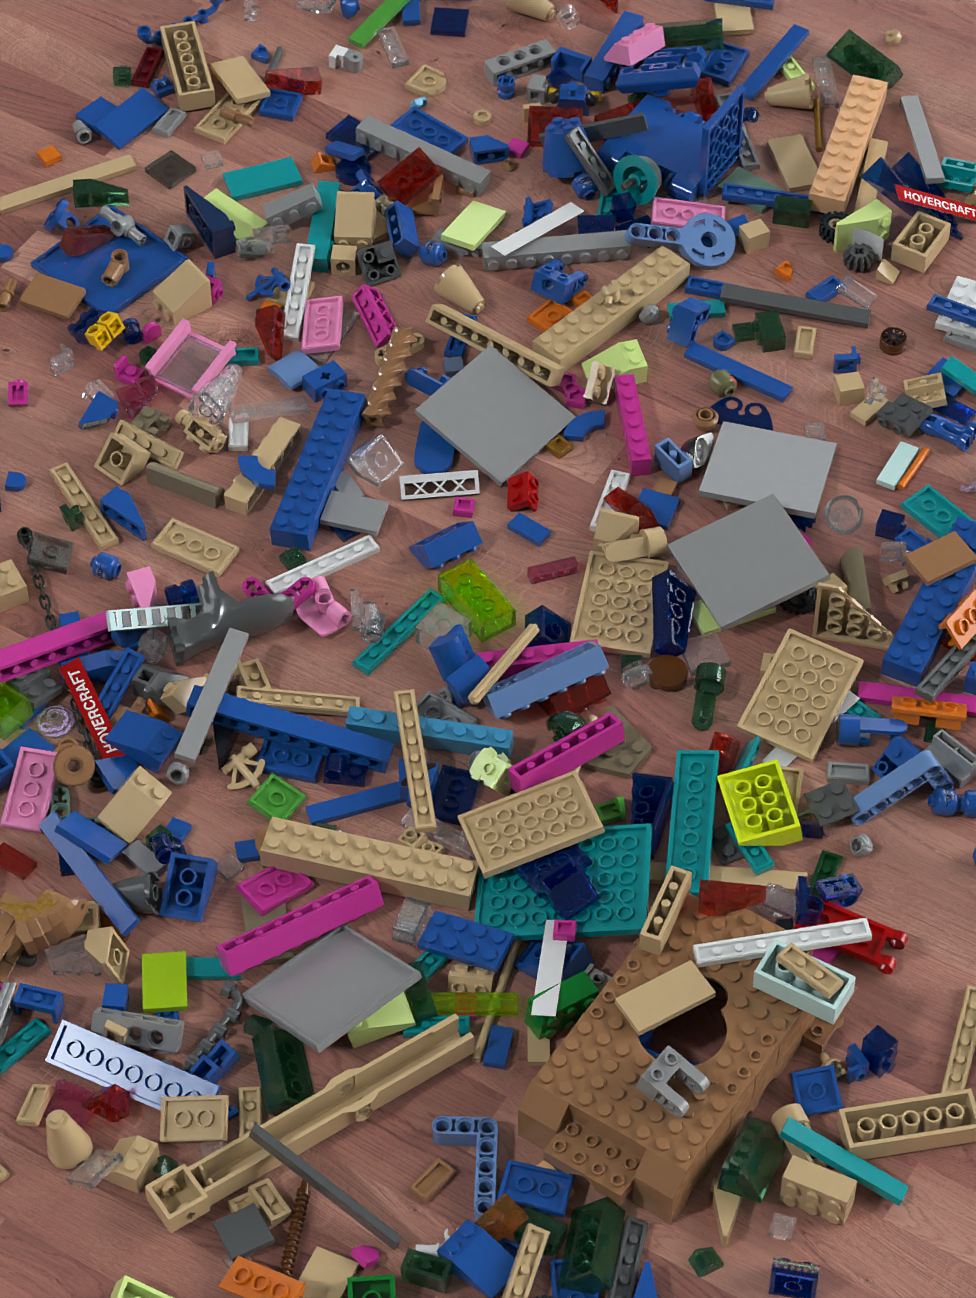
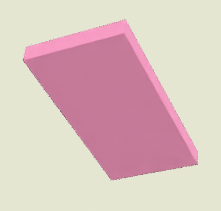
(678, 212)
(322, 325)
(30, 790)

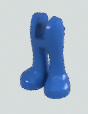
(944, 429)

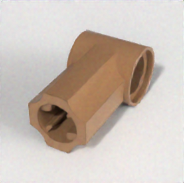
(116, 268)

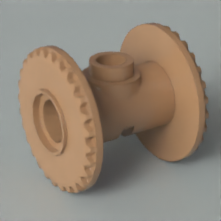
(83, 767)

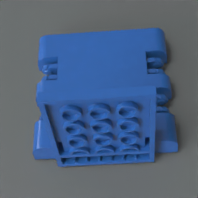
(684, 147)

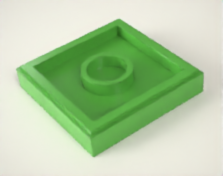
(276, 798)

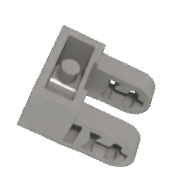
(666, 1067)

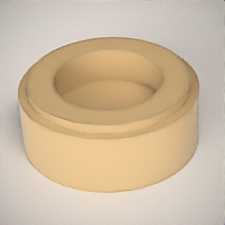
(482, 118)

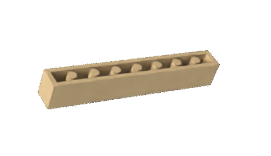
(481, 337)

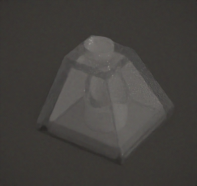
(375, 460)

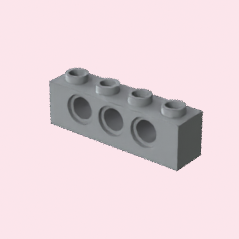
(520, 61)
(170, 1029)

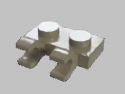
(149, 418)

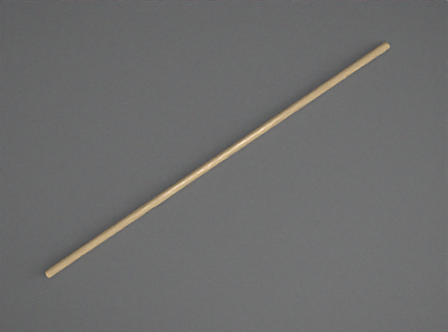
(503, 978)

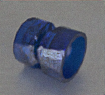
(182, 594)

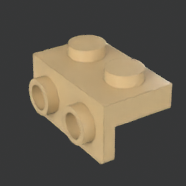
(251, 674)
(469, 979)

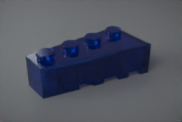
(672, 613)
(652, 804)

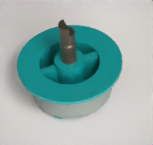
(638, 176)

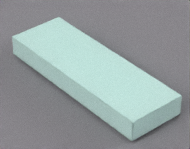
(897, 465)

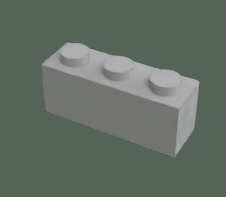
(293, 206)

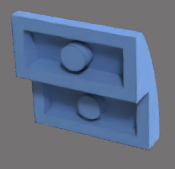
(292, 368)

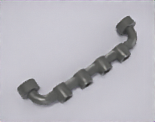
(219, 1029)

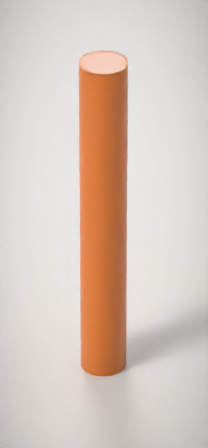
(913, 468)

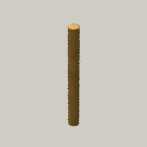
(817, 124)

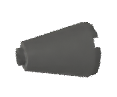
(141, 892)

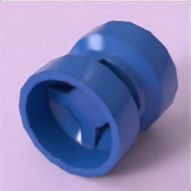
(506, 87)

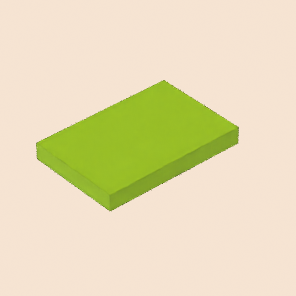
(164, 982)

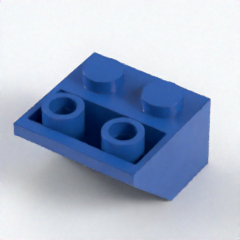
(896, 754)

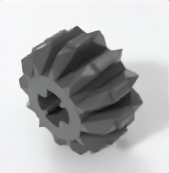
(858, 257)

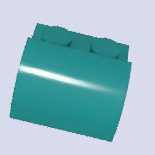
(958, 175)

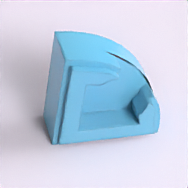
(419, 102)

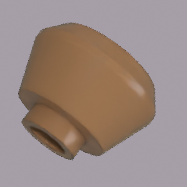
(705, 418)

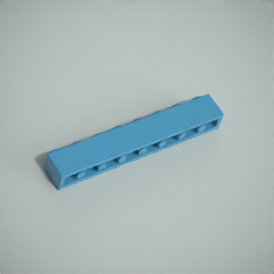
(435, 733)

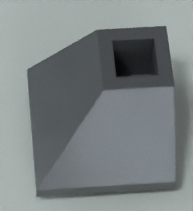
(378, 263)
(152, 679)

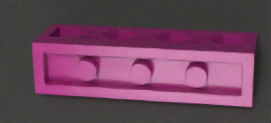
(374, 314)

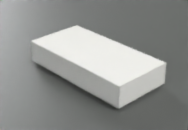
(238, 436)

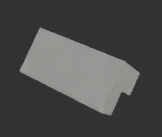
(954, 757)

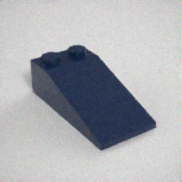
(210, 223)

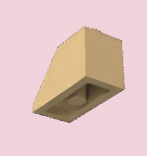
(177, 693)

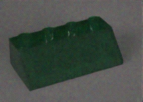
(702, 33)
(863, 60)
(281, 1069)
(752, 1161)
(592, 1247)

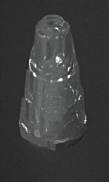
(217, 396)

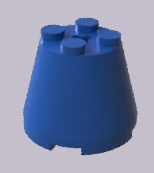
(558, 156)

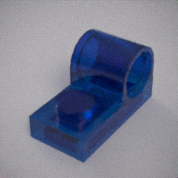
(340, 773)
(841, 888)
(805, 903)

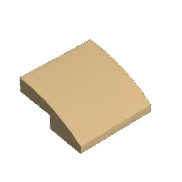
(927, 389)
(267, 1200)

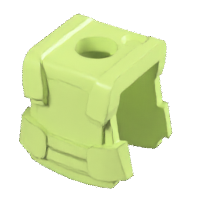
(492, 770)

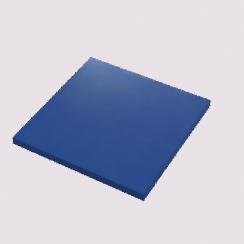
(148, 268)

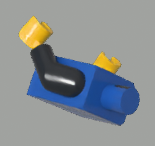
(574, 96)

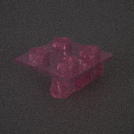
(70, 1099)

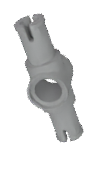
(123, 225)

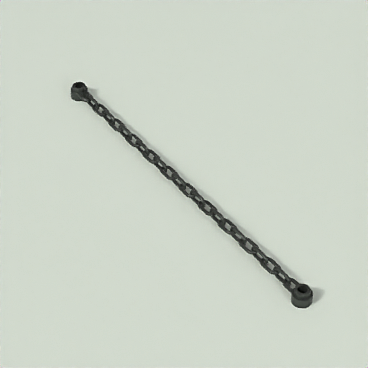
(25, 537)

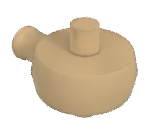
(893, 37)

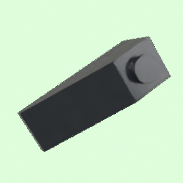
(224, 741)

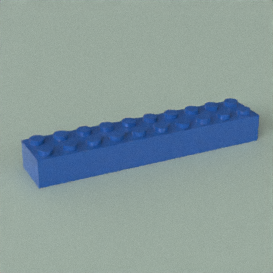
(318, 469)
(919, 633)

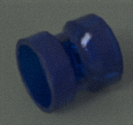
(132, 331)

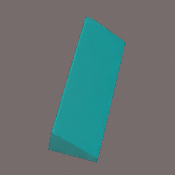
(748, 754)

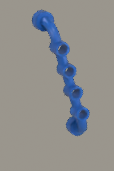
(144, 32)

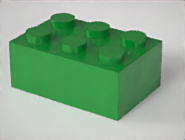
(574, 999)

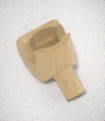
(611, 294)
(826, 1060)

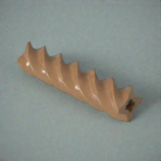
(388, 376)

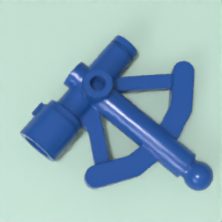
(272, 281)

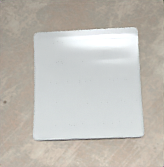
(876, 243)

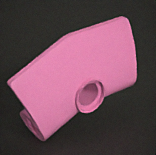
(322, 611)

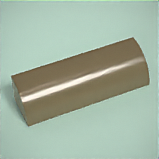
(184, 485)
(855, 577)

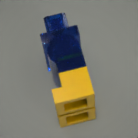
(96, 328)

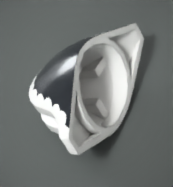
(698, 449)

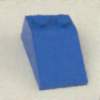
(144, 739)
(188, 887)
(576, 959)
(478, 1259)

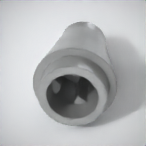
(81, 132)

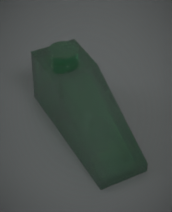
(98, 194)

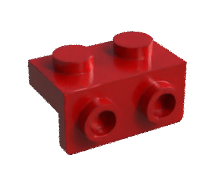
(522, 492)

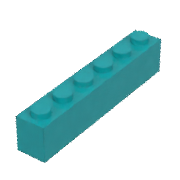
(323, 226)

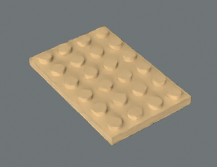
(617, 604)
(800, 695)
(530, 824)

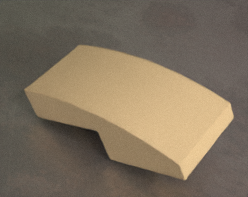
(419, 841)

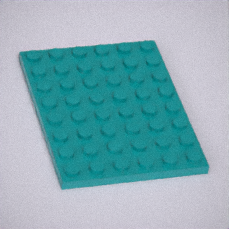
(618, 874)

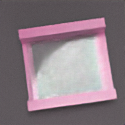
(188, 360)

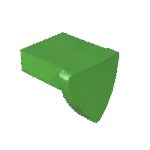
(611, 810)

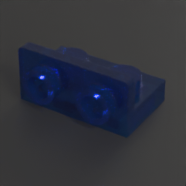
(595, 223)

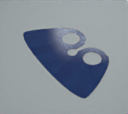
(726, 414)

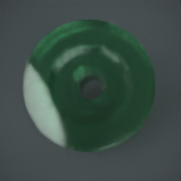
(146, 354)

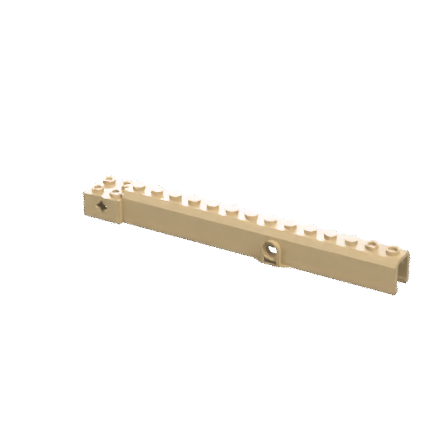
(347, 1098)

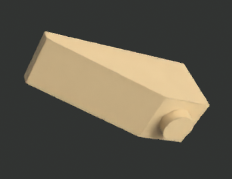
(726, 1210)

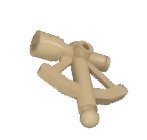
(238, 762)

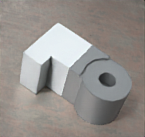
(346, 59)

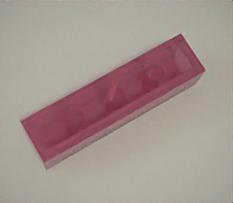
(553, 570)

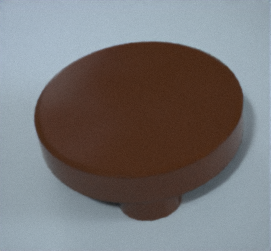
(668, 673)

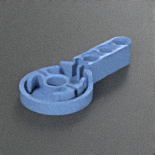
(689, 238)

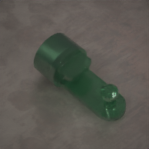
(708, 684)

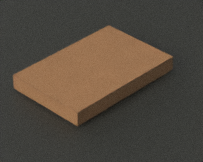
(52, 296)
(940, 558)

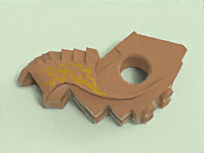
(36, 924)

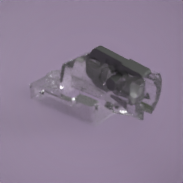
(262, 241)
(366, 618)

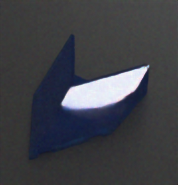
(907, 174)

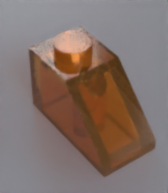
(502, 1218)

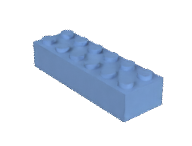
(545, 678)

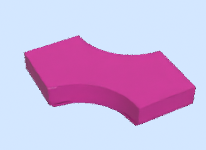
(572, 391)

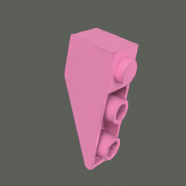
(142, 587)

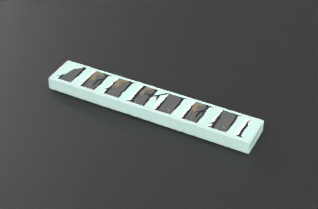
(148, 617)

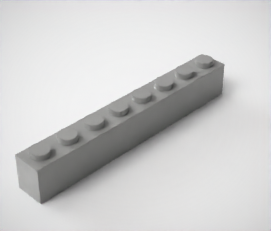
(401, 144)
(565, 248)

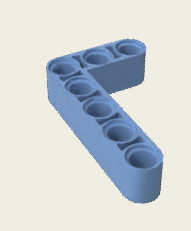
(900, 783)
(483, 1141)

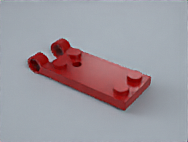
(868, 950)

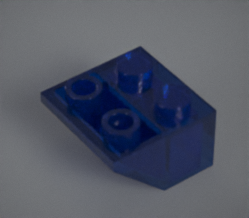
(567, 889)

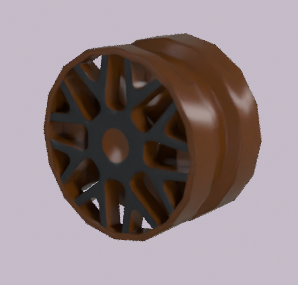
(888, 336)

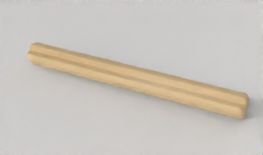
(503, 664)

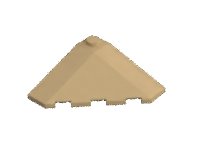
(845, 620)

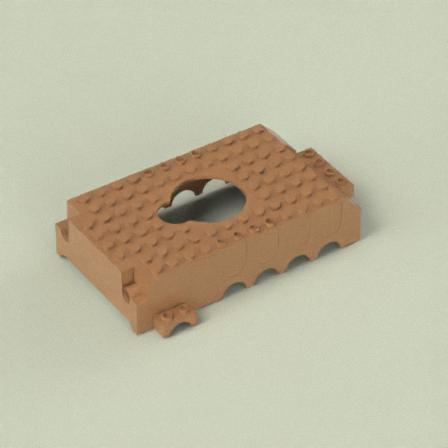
(604, 1128)

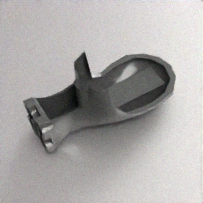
(218, 613)

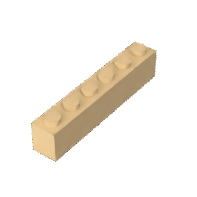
(271, 455)

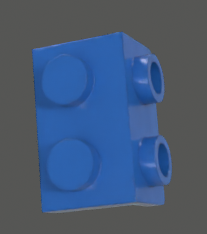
(536, 211)

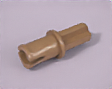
(236, 116)
(7, 294)

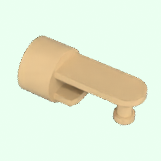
(647, 544)
(797, 1113)

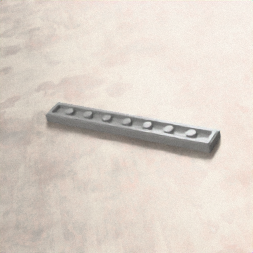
(922, 139)
(211, 695)

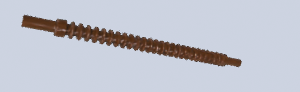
(302, 1195)

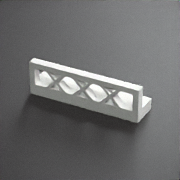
(439, 477)

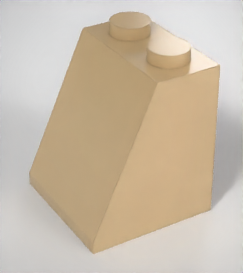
(355, 219)
(183, 293)

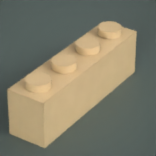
(665, 910)

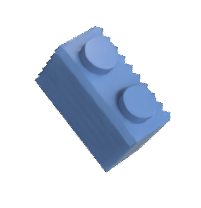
(673, 460)

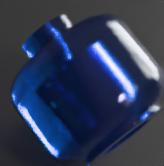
(750, 114)

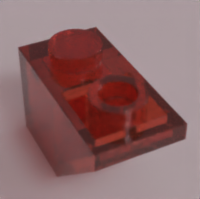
(109, 1103)

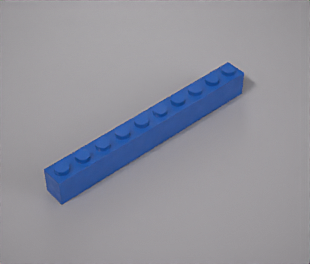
(298, 731)

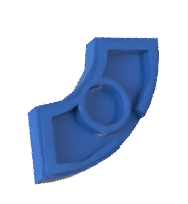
(583, 424)
(256, 473)

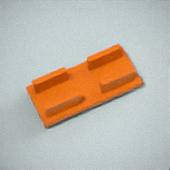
(962, 621)
(947, 714)
(253, 1280)

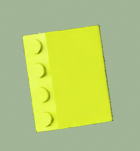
(760, 806)

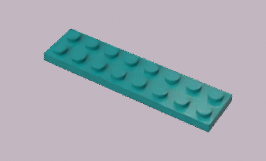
(693, 814)

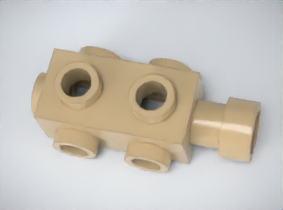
(210, 439)

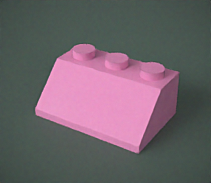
(637, 45)

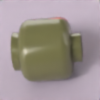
(722, 383)

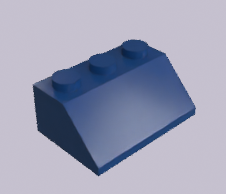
(447, 544)

